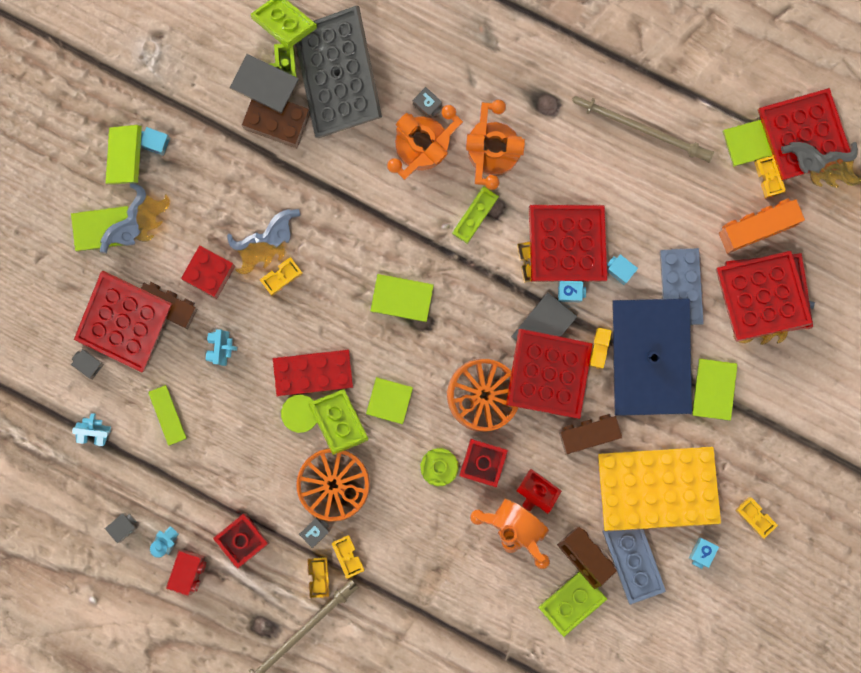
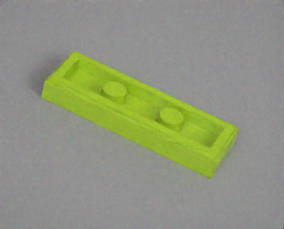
(475, 215)
(167, 415)

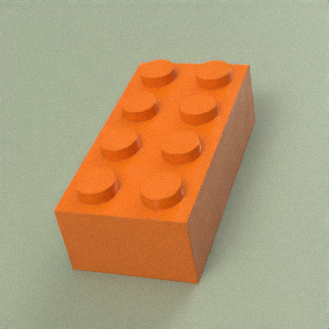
(761, 226)

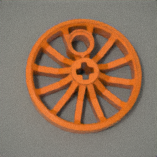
(475, 398)
(341, 488)

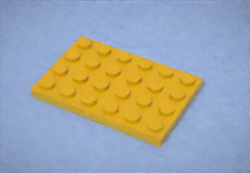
(659, 489)

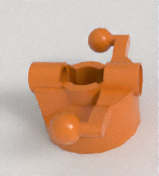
(415, 156)
(487, 161)
(517, 525)

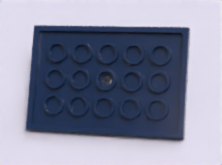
(638, 333)

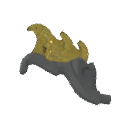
(826, 167)

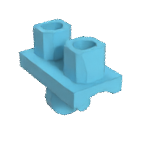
(222, 349)
(91, 427)
(163, 543)

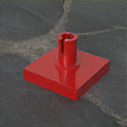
(538, 492)

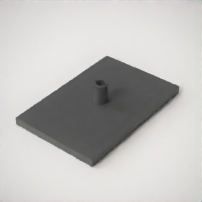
(338, 73)

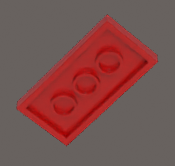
(312, 373)

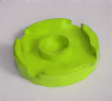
(297, 414)
(439, 467)

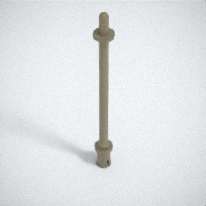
(692, 149)
(339, 597)

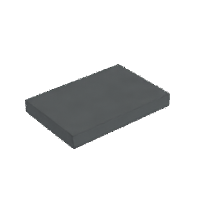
(264, 83)
(548, 318)

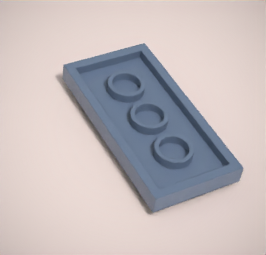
(682, 279)
(634, 564)

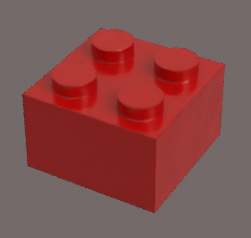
(208, 272)
(483, 463)
(241, 540)
(186, 573)

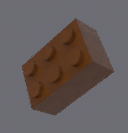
(283, 128)

